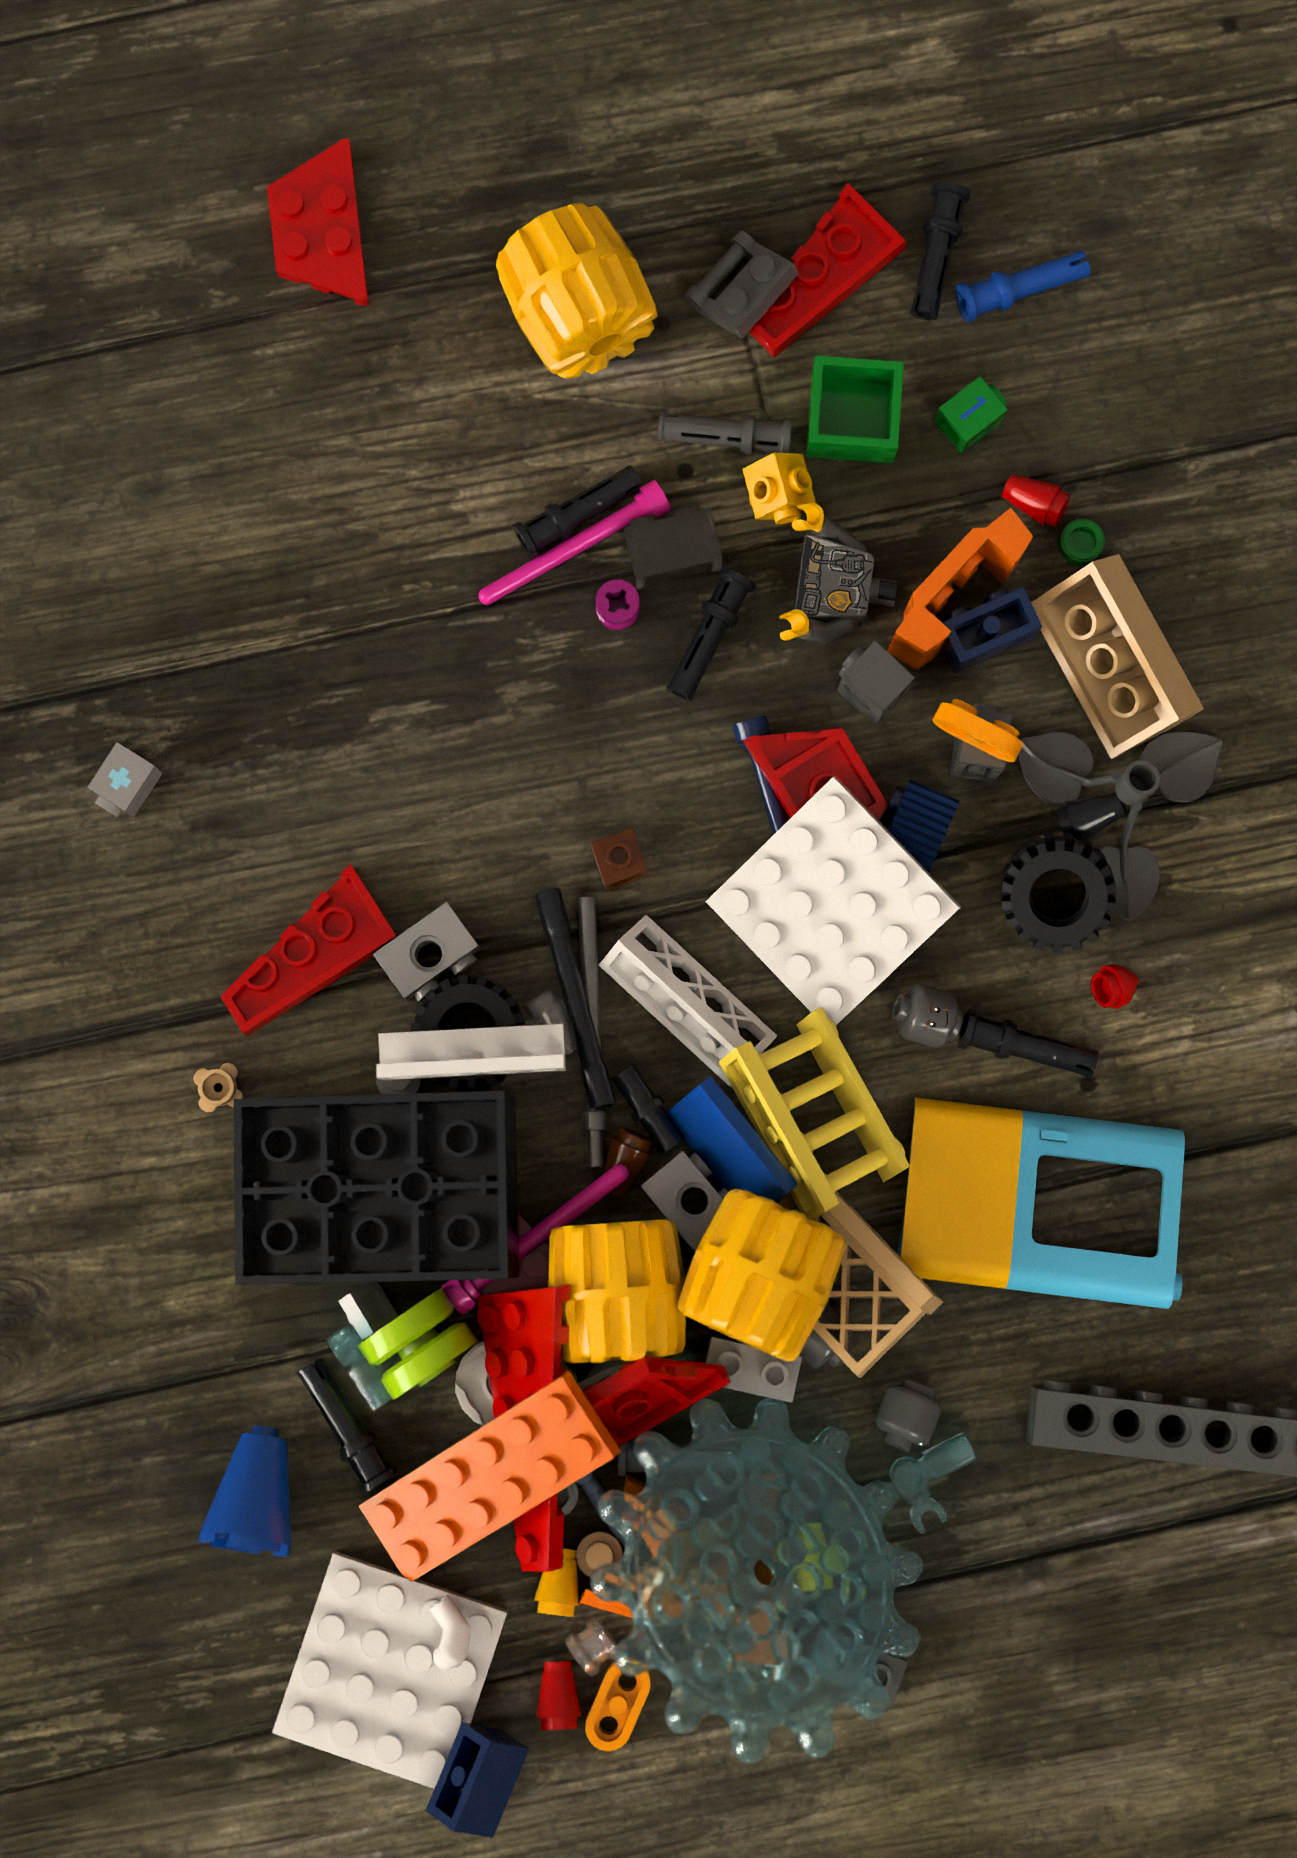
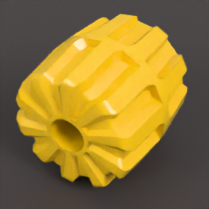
(575, 289)
(762, 1274)
(621, 1289)

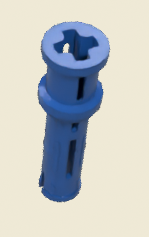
(1004, 289)

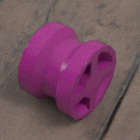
(614, 612)

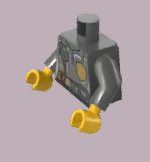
(833, 581)

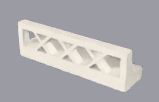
(682, 1004)
(471, 1052)

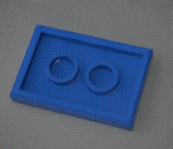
(729, 1143)

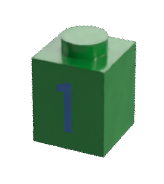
(971, 414)

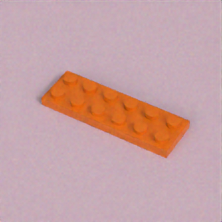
(490, 1477)

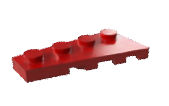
(837, 260)
(320, 948)

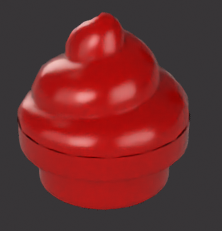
(1113, 986)

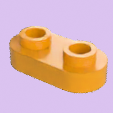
(995, 739)
(617, 1702)

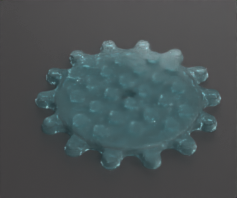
(693, 1591)

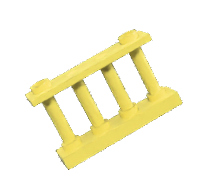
(775, 1125)

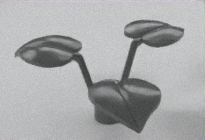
(1174, 762)

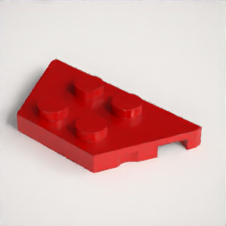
(319, 225)
(805, 761)
(650, 1393)

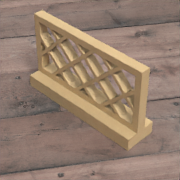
(887, 1268)

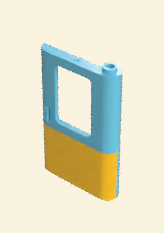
(976, 1198)

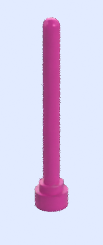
(649, 502)
(465, 1292)

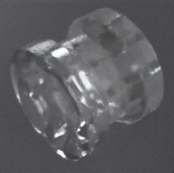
(592, 1646)

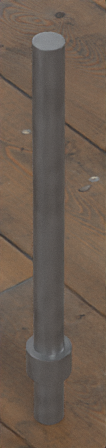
(591, 1121)

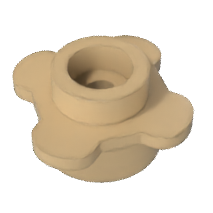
(208, 1079)

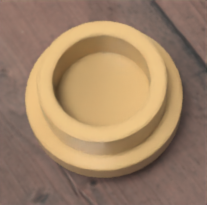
(596, 1550)

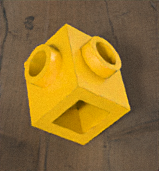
(778, 487)

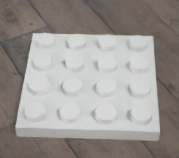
(833, 902)
(370, 1672)

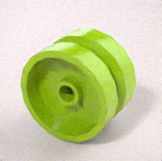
(418, 1344)

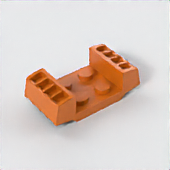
(993, 547)

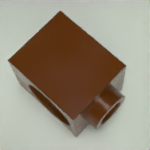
(619, 859)

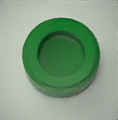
(1081, 542)

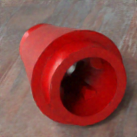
(1037, 499)
(558, 1697)

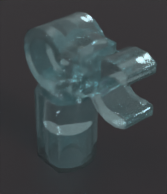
(366, 1376)
(912, 1475)

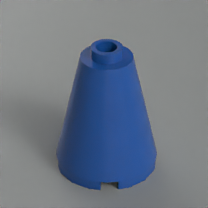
(253, 1498)

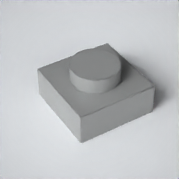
(368, 1309)

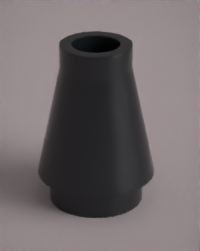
(1090, 815)

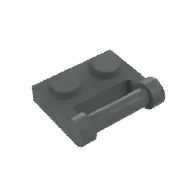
(749, 292)

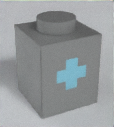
(123, 781)

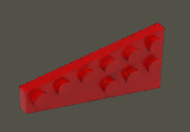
(522, 1356)

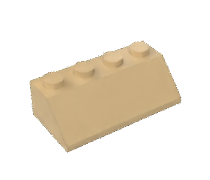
(1115, 656)

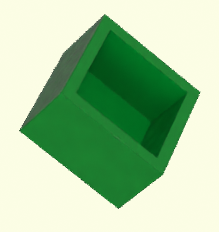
(854, 409)

